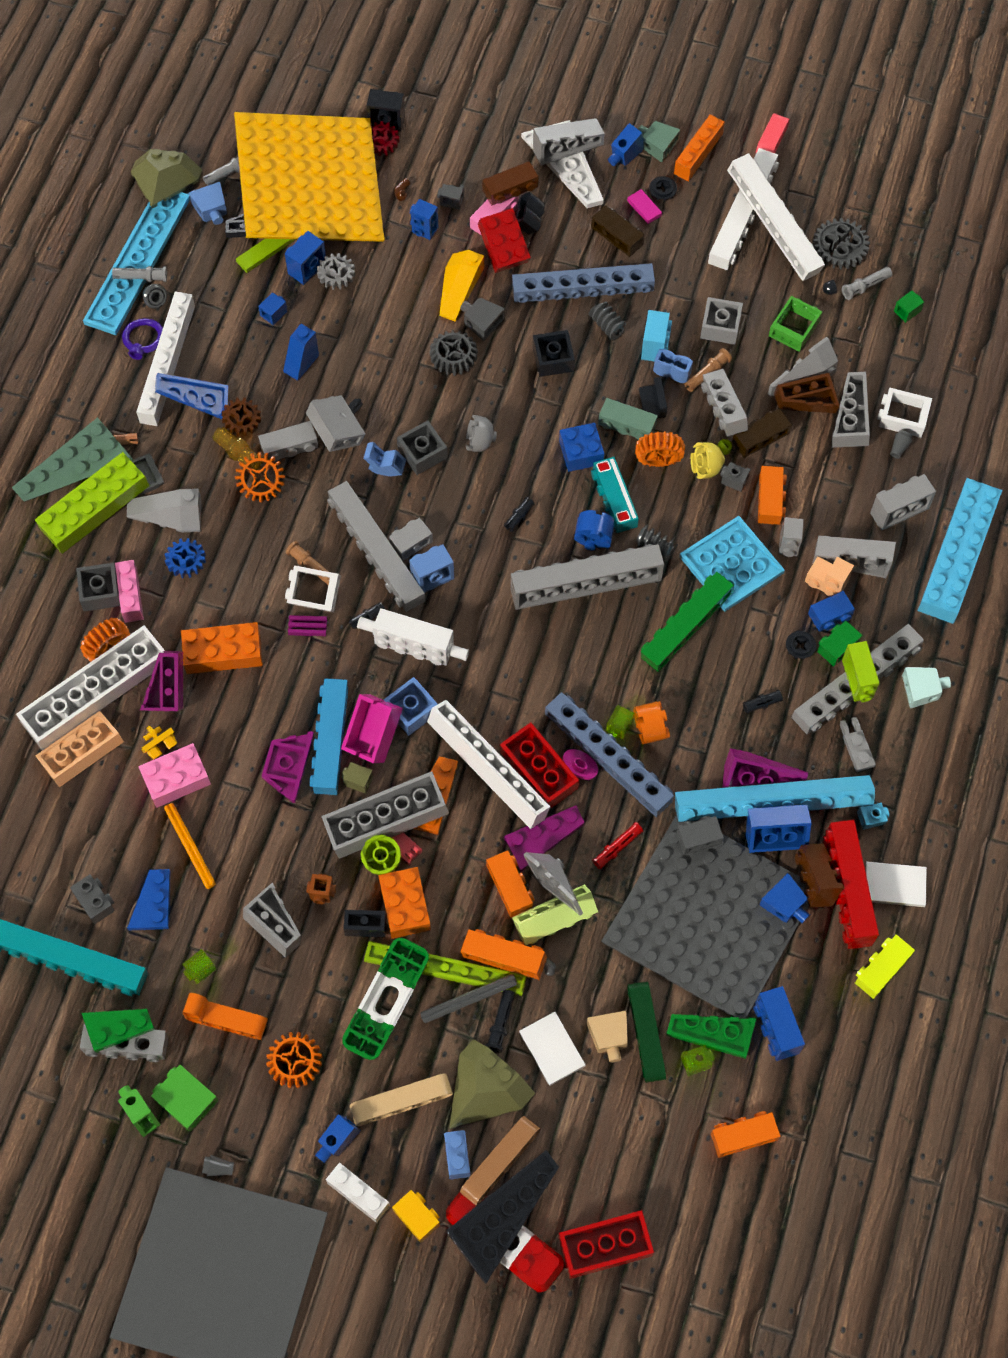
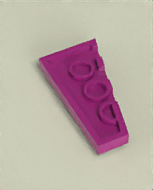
(544, 835)

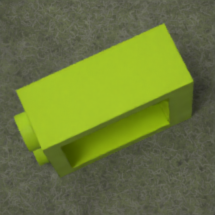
(860, 671)

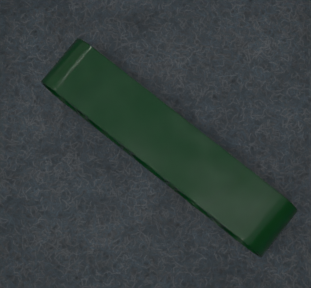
(646, 1032)

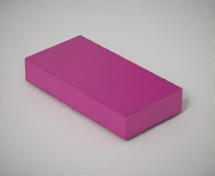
(644, 206)

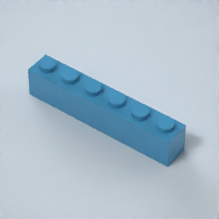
(330, 737)

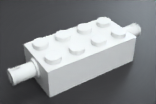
(413, 637)

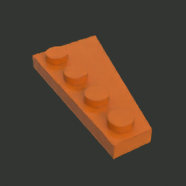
(444, 773)

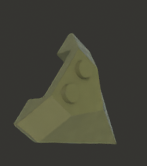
(164, 174)
(486, 1087)

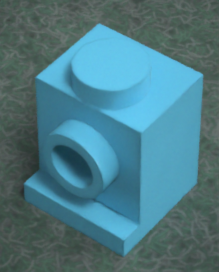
(867, 818)

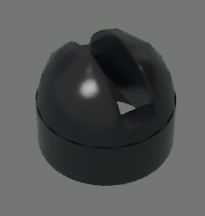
(830, 287)

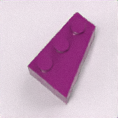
(166, 683)

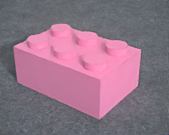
(174, 775)

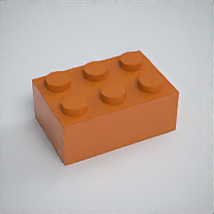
(404, 902)

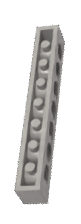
(809, 722)

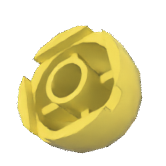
(706, 460)

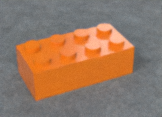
(221, 648)

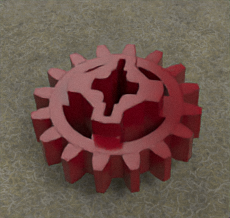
(381, 138)

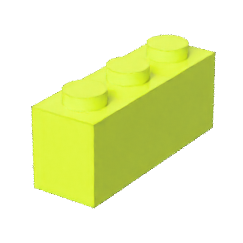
(883, 965)

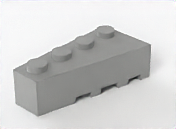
(867, 556)

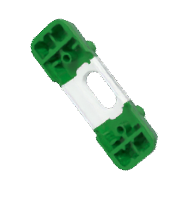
(400, 968)

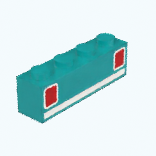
(615, 494)

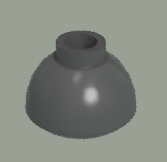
(154, 296)

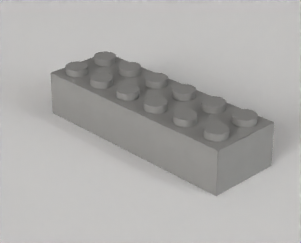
(385, 814)

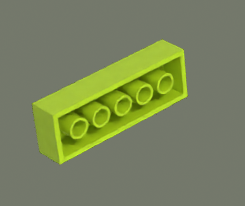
(92, 502)

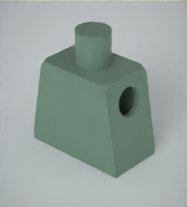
(659, 139)

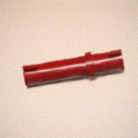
(611, 851)

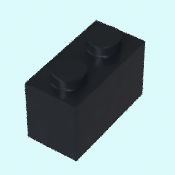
(365, 923)

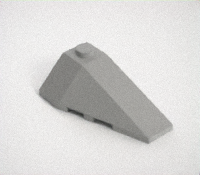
(819, 361)
(552, 877)

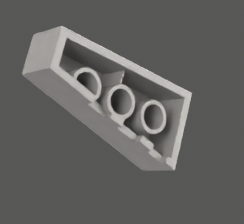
(566, 139)
(853, 415)

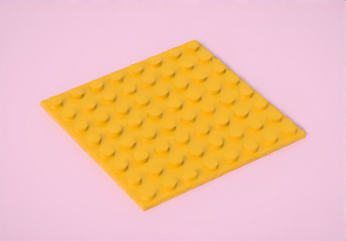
(308, 177)

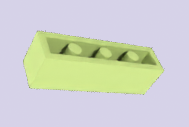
(553, 916)

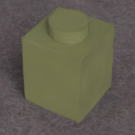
(357, 777)

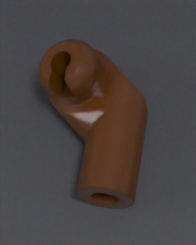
(399, 190)

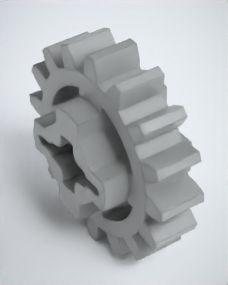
(344, 269)

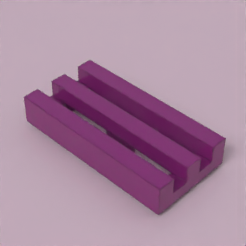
(313, 622)

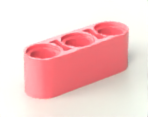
(773, 133)

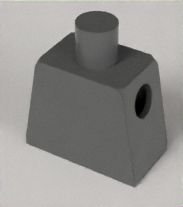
(482, 317)

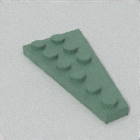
(72, 462)

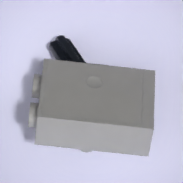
(336, 422)

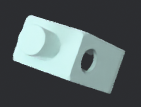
(923, 685)

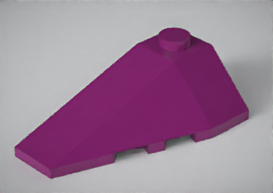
(750, 769)

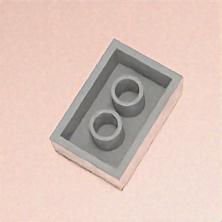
(902, 501)

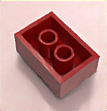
(504, 240)

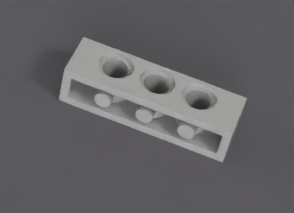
(724, 402)
(157, 1048)

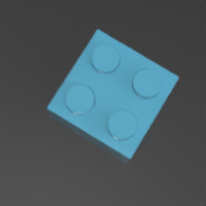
(656, 334)

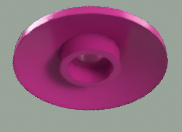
(580, 764)

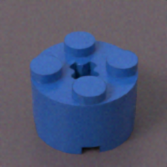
(594, 530)

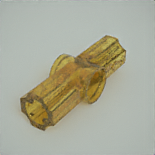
(235, 447)

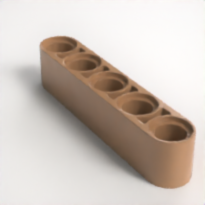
(500, 1160)

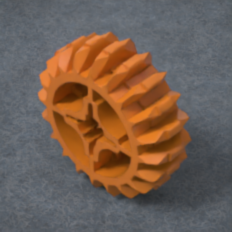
(660, 449)
(269, 463)
(103, 638)
(303, 1061)

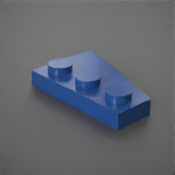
(153, 903)

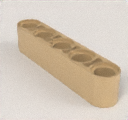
(401, 1099)

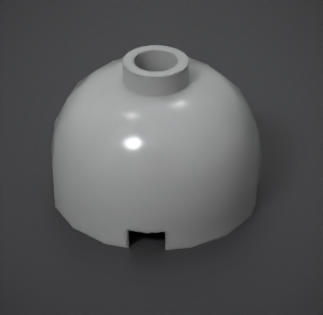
(480, 434)

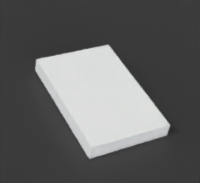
(896, 884)
(552, 1048)

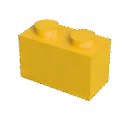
(416, 1215)

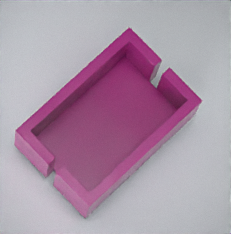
(371, 728)

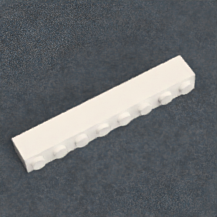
(739, 217)
(776, 217)
(166, 356)
(488, 764)

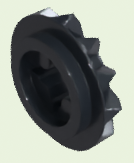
(668, 184)
(801, 637)

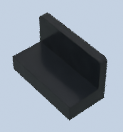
(654, 399)

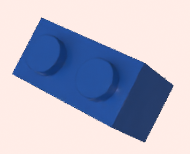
(831, 611)

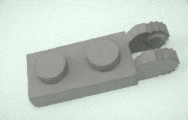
(857, 746)

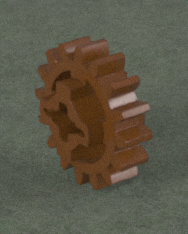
(249, 421)

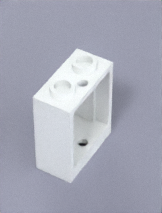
(898, 424)
(332, 591)

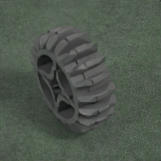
(455, 358)

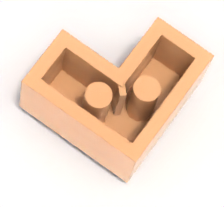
(828, 576)

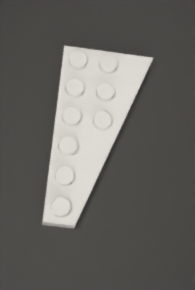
(574, 173)

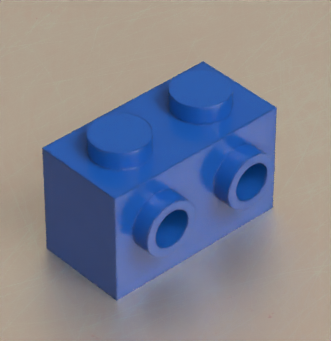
(424, 219)

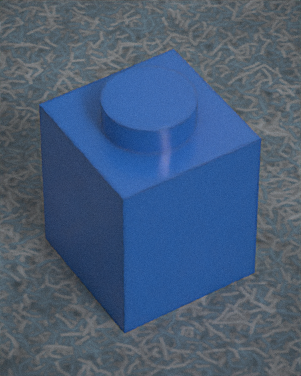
(273, 308)

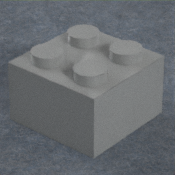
(721, 320)

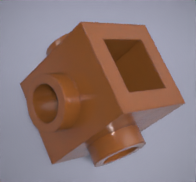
(320, 882)

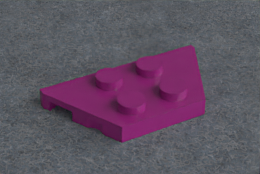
(287, 764)

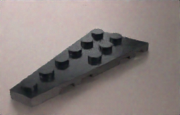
(495, 1222)

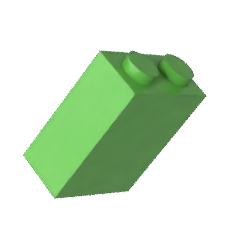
(184, 1097)

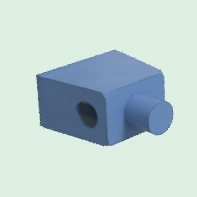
(209, 203)

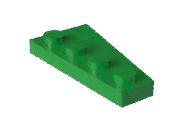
(717, 1033)

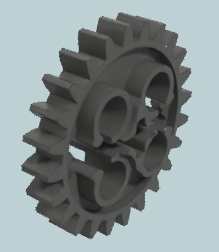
(844, 251)

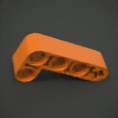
(222, 1017)

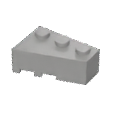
(272, 921)

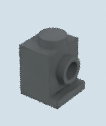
(451, 196)
(735, 476)

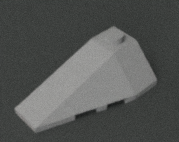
(170, 509)

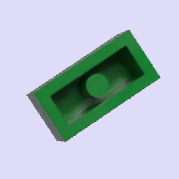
(834, 646)

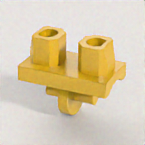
(167, 738)

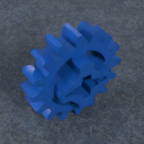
(182, 555)

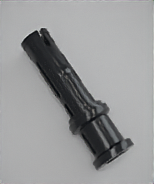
(498, 1030)

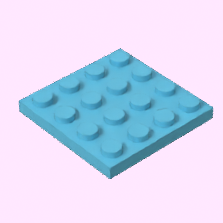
(736, 556)

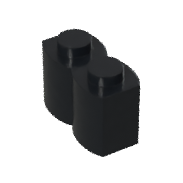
(529, 212)

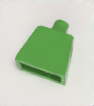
(137, 1110)

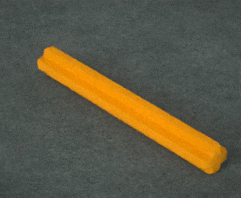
(190, 846)

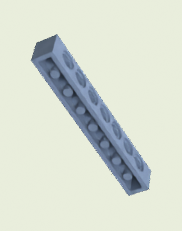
(596, 280)
(654, 803)

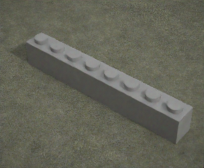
(376, 546)

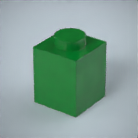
(909, 306)

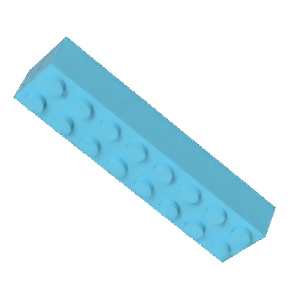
(959, 550)

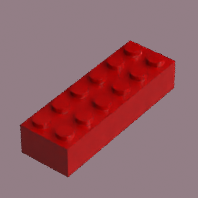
(855, 898)

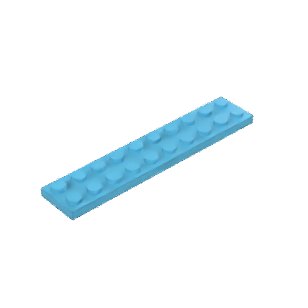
(140, 251)

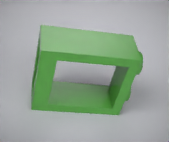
(788, 336)

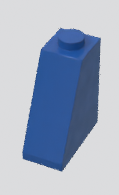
(301, 352)

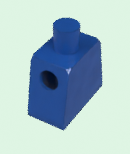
(626, 146)
(786, 900)
(343, 1131)

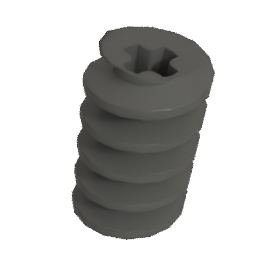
(607, 320)
(647, 537)

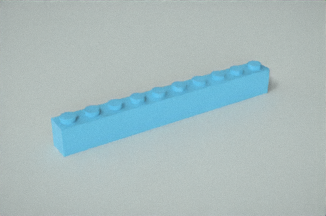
(737, 800)

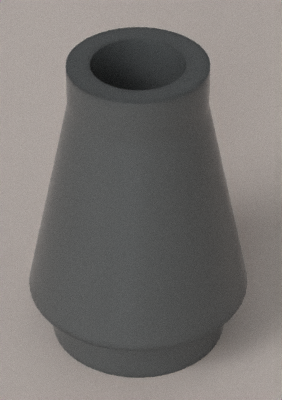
(901, 443)
(216, 1166)

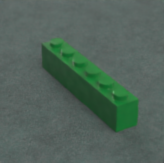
(687, 621)

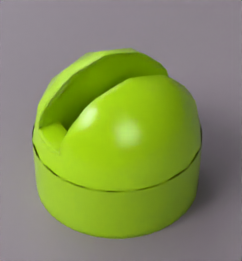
(723, 447)

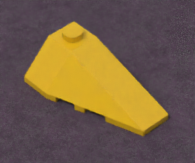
(459, 280)

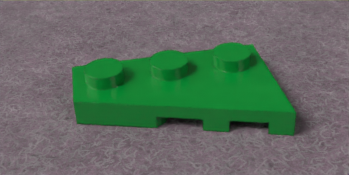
(115, 1027)

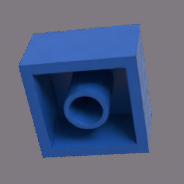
(304, 257)
(581, 446)

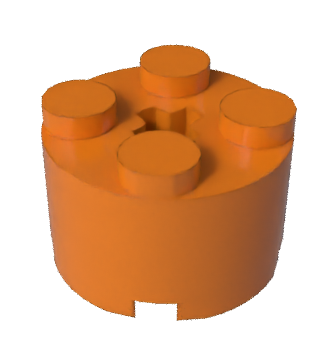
(650, 722)

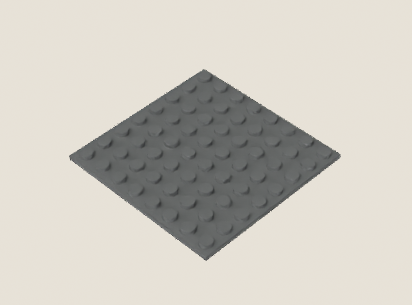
(703, 923)
(218, 1271)

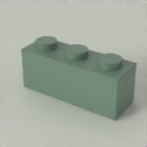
(626, 419)

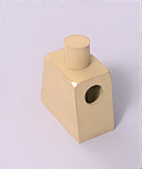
(609, 1033)

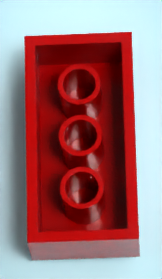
(539, 765)
(606, 1244)

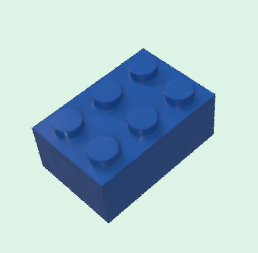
(778, 828)
(779, 1023)

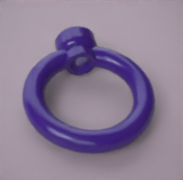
(137, 350)

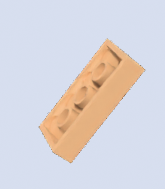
(79, 748)

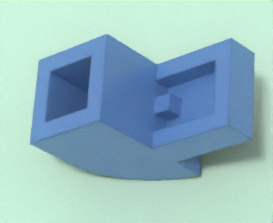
(384, 463)

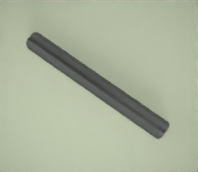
(468, 998)

